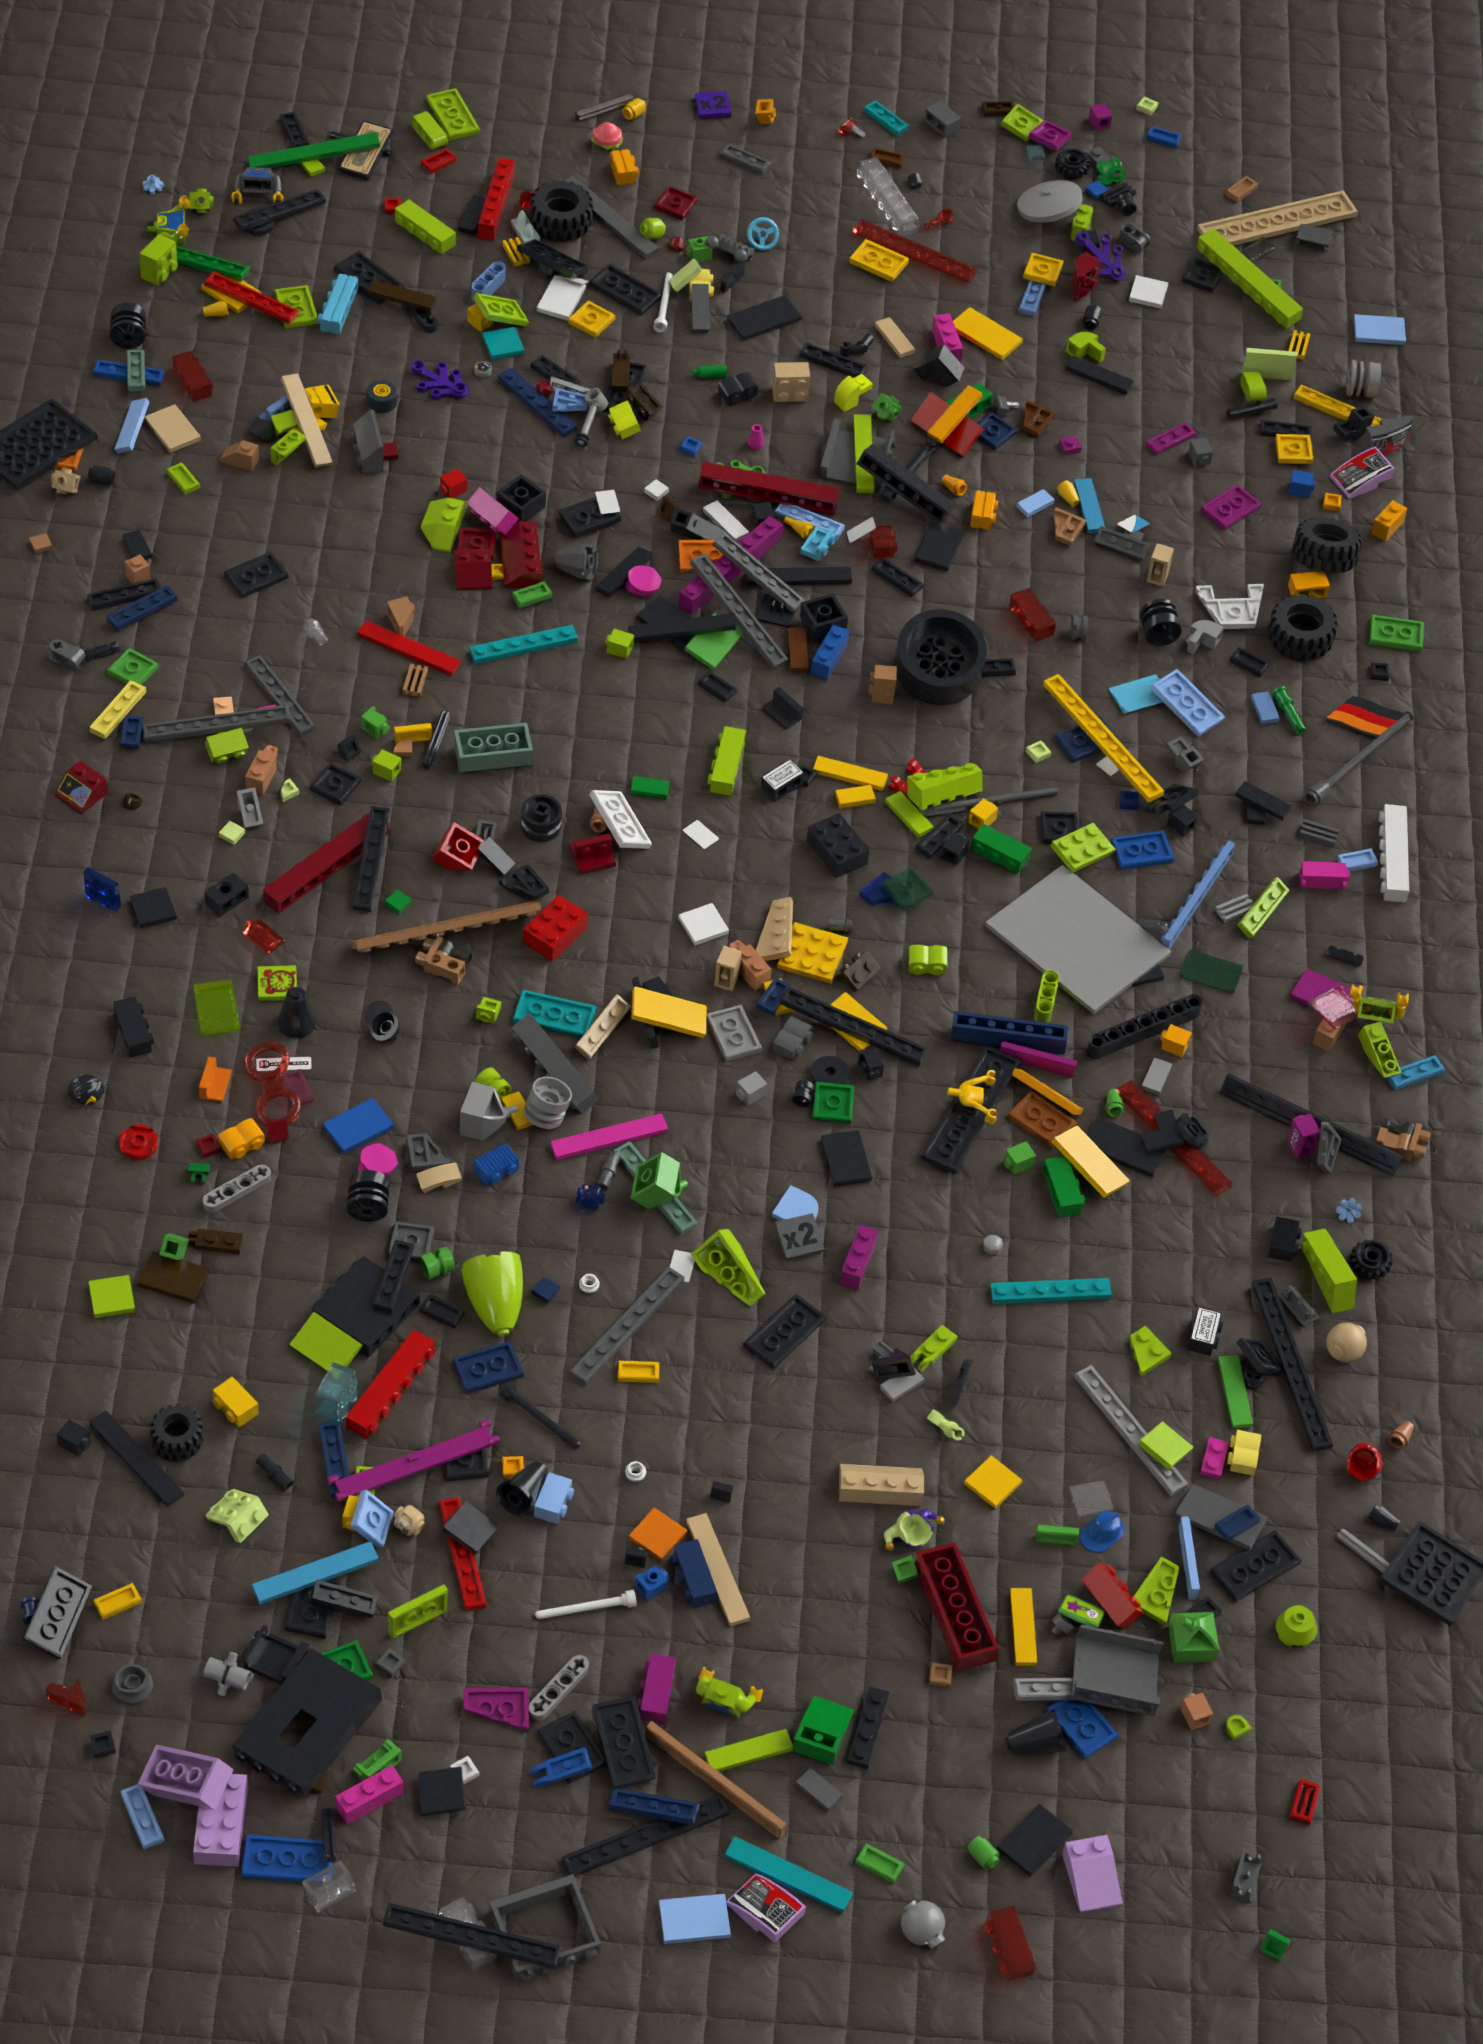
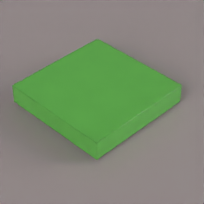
(132, 667)

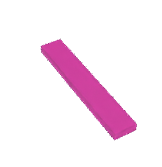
(609, 1136)

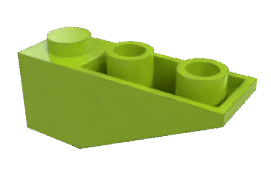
(1379, 1049)

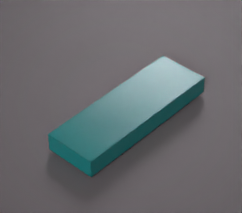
(886, 118)

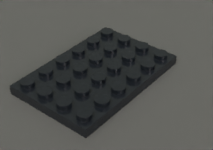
(40, 442)

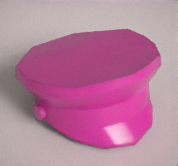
(643, 581)
(378, 1158)

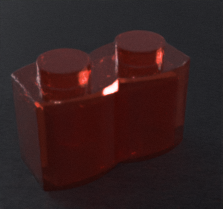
(883, 541)

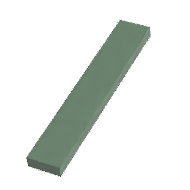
(674, 1209)

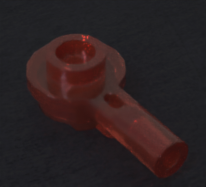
(944, 216)

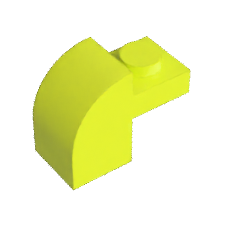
(849, 390)

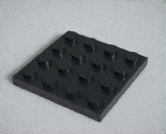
(1434, 1573)

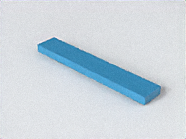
(322, 1569)

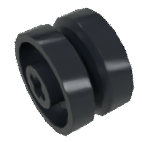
(541, 818)

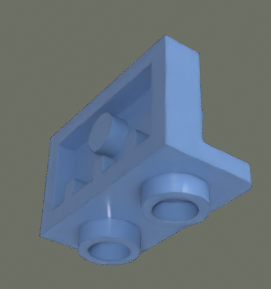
(278, 407)

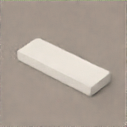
(725, 521)

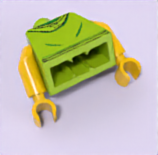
(1376, 1008)

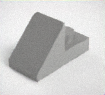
(249, 807)

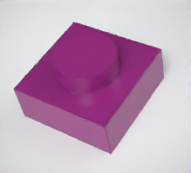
(1070, 445)

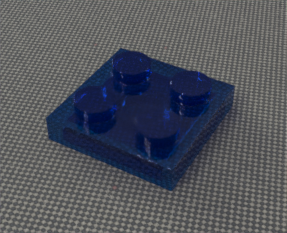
(102, 889)

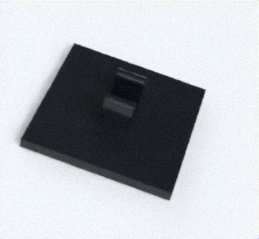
(774, 612)

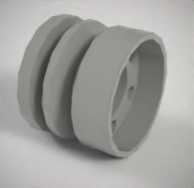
(1361, 378)
(547, 1102)

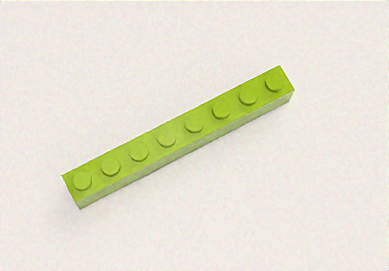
(1249, 278)

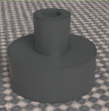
(1061, 1624)

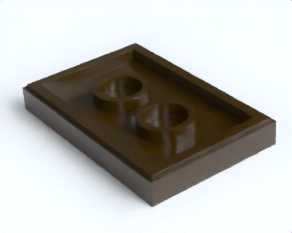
(173, 1277)

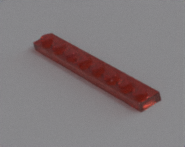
(915, 251)
(1189, 1155)

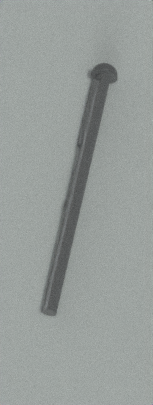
(960, 805)

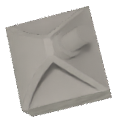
(483, 1112)

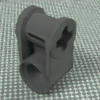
(1132, 237)
(66, 656)

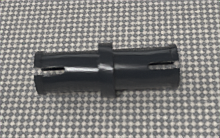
(274, 1472)

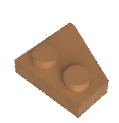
(1067, 526)

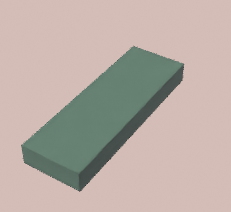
(136, 370)

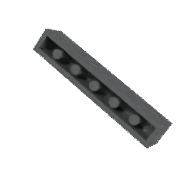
(554, 1061)

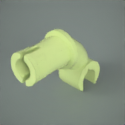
(949, 1427)

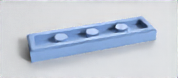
(132, 425)
(801, 514)
(1189, 1558)

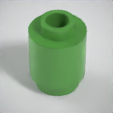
(983, 1852)

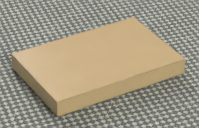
(172, 428)

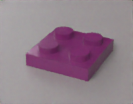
(1050, 135)

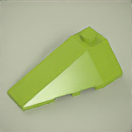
(727, 1263)

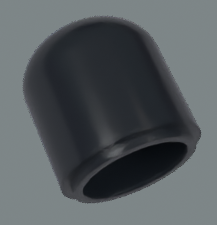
(915, 181)

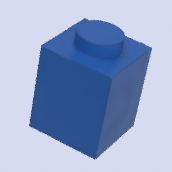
(1301, 483)

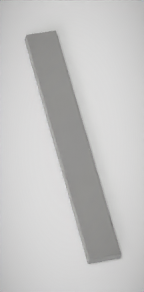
(1127, 1427)

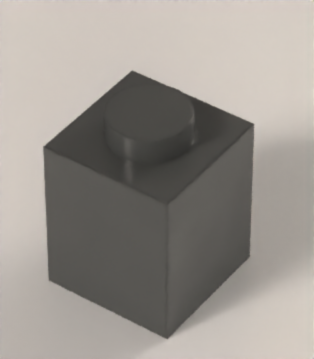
(1200, 452)

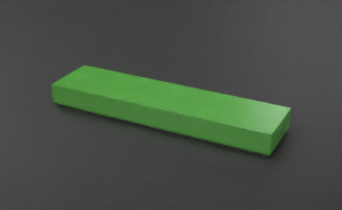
(1235, 1392)

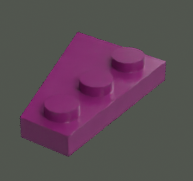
(499, 1704)

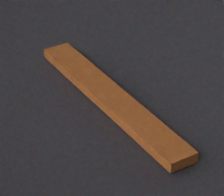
(715, 1780)

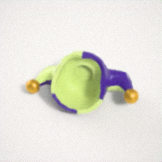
(912, 1528)

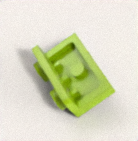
(286, 446)

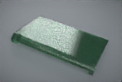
(1211, 971)

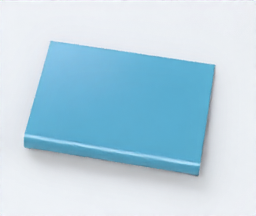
(1135, 694)

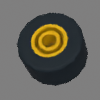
(382, 396)

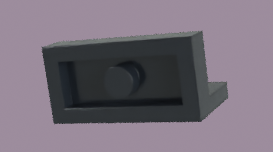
(784, 709)

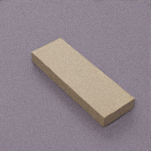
(894, 337)

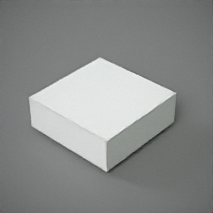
(656, 490)
(469, 1769)

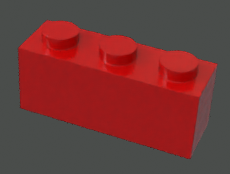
(1113, 1595)

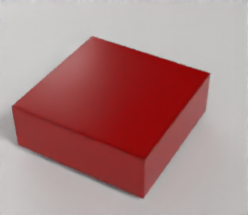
(390, 205)

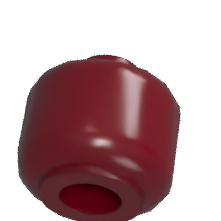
(677, 244)

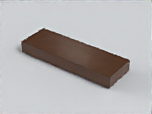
(798, 650)

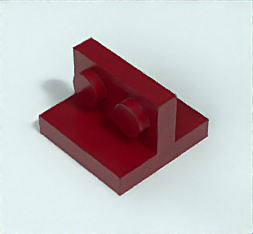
(593, 853)

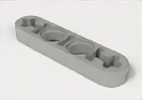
(234, 1185)
(556, 1686)

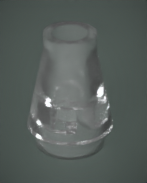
(315, 631)

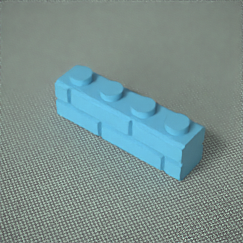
(338, 304)

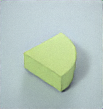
(288, 790)

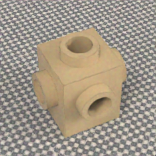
(65, 481)

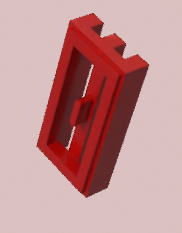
(442, 159)
(1301, 1817)

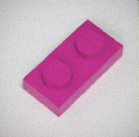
(1214, 1458)

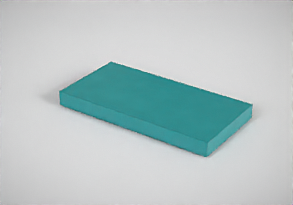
(556, 1013)

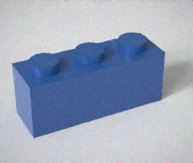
(830, 652)

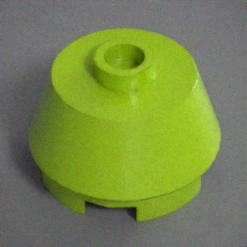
(1296, 1626)

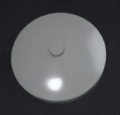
(1050, 201)

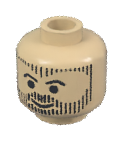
(409, 1520)

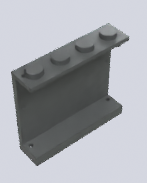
(839, 455)
(1116, 1670)

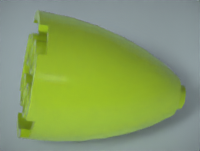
(495, 1289)

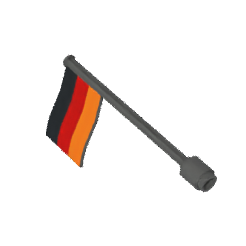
(1365, 718)

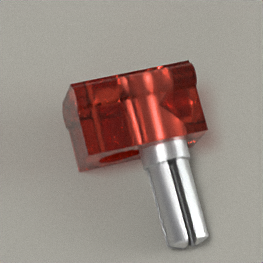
(850, 126)

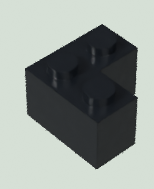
(939, 363)

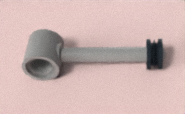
(597, 403)

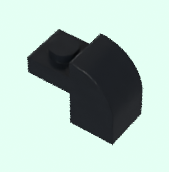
(1356, 424)

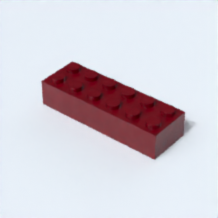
(956, 1606)

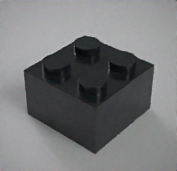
(522, 498)
(821, 614)

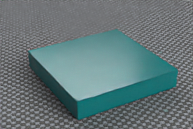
(503, 343)

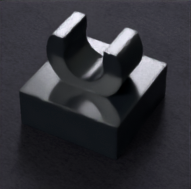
(349, 747)

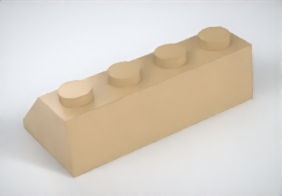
(881, 1484)

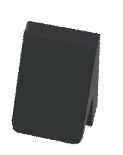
(896, 1366)

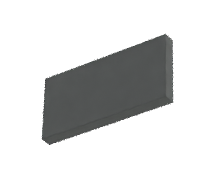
(1207, 1508)

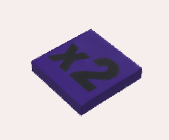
(713, 104)

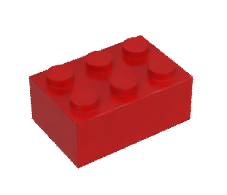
(555, 928)

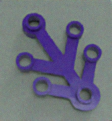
(1104, 255)
(458, 389)

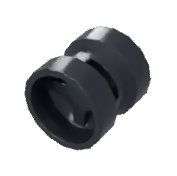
(1126, 204)
(804, 1091)

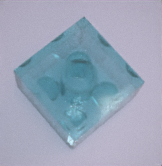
(336, 1393)

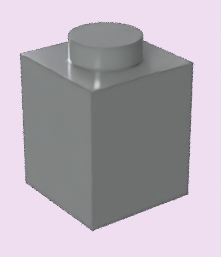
(751, 1088)

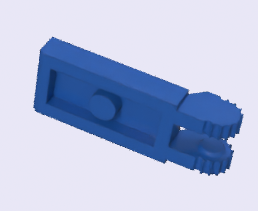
(562, 1767)

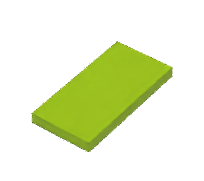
(453, 114)

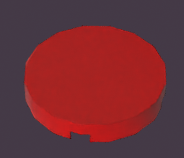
(138, 1142)

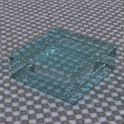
(1035, 153)

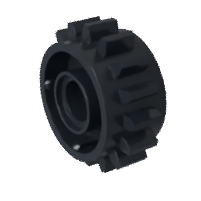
(1072, 163)
(1379, 1263)

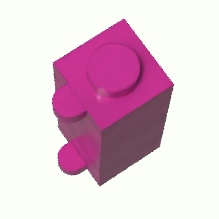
(1323, 875)

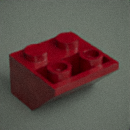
(1085, 275)

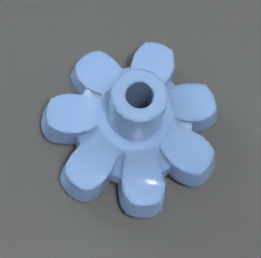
(153, 183)
(1349, 1210)

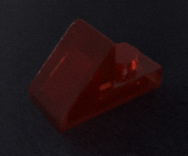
(71, 1699)

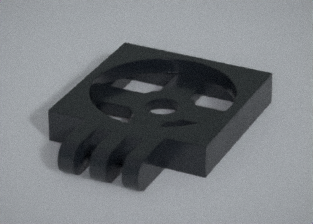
(1171, 801)

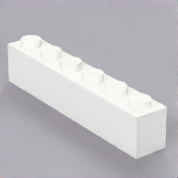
(1394, 853)

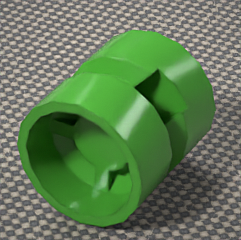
(436, 1263)

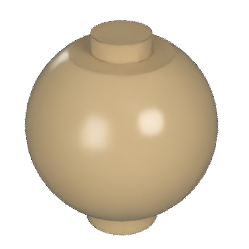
(1346, 1342)

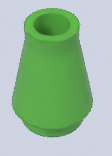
(1114, 1104)

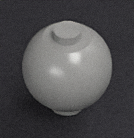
(923, 1923)

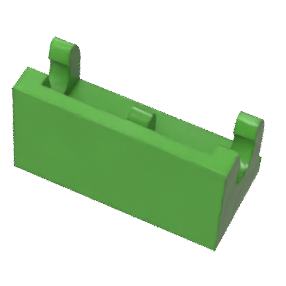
(378, 1761)

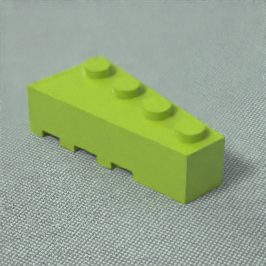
(944, 784)

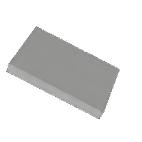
(733, 1033)

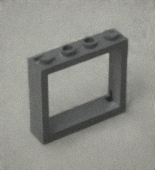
(538, 1895)

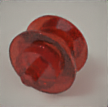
(525, 197)

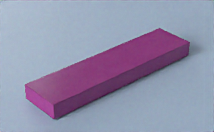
(1040, 1059)

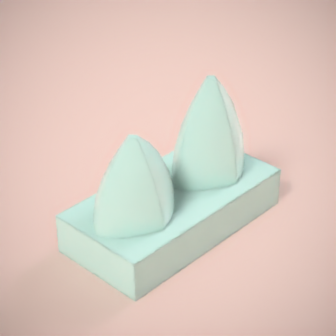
(524, 228)

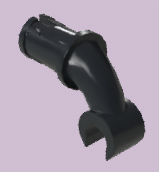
(860, 347)

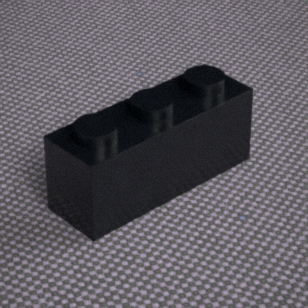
(133, 1026)

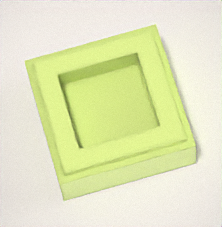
(1147, 106)
(1038, 751)
(231, 832)

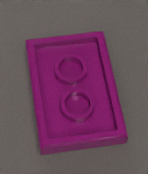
(1231, 507)
(1312, 985)

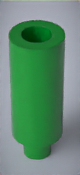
(712, 371)

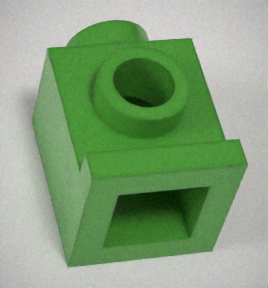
(374, 723)

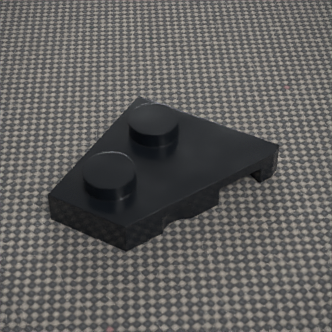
(524, 882)

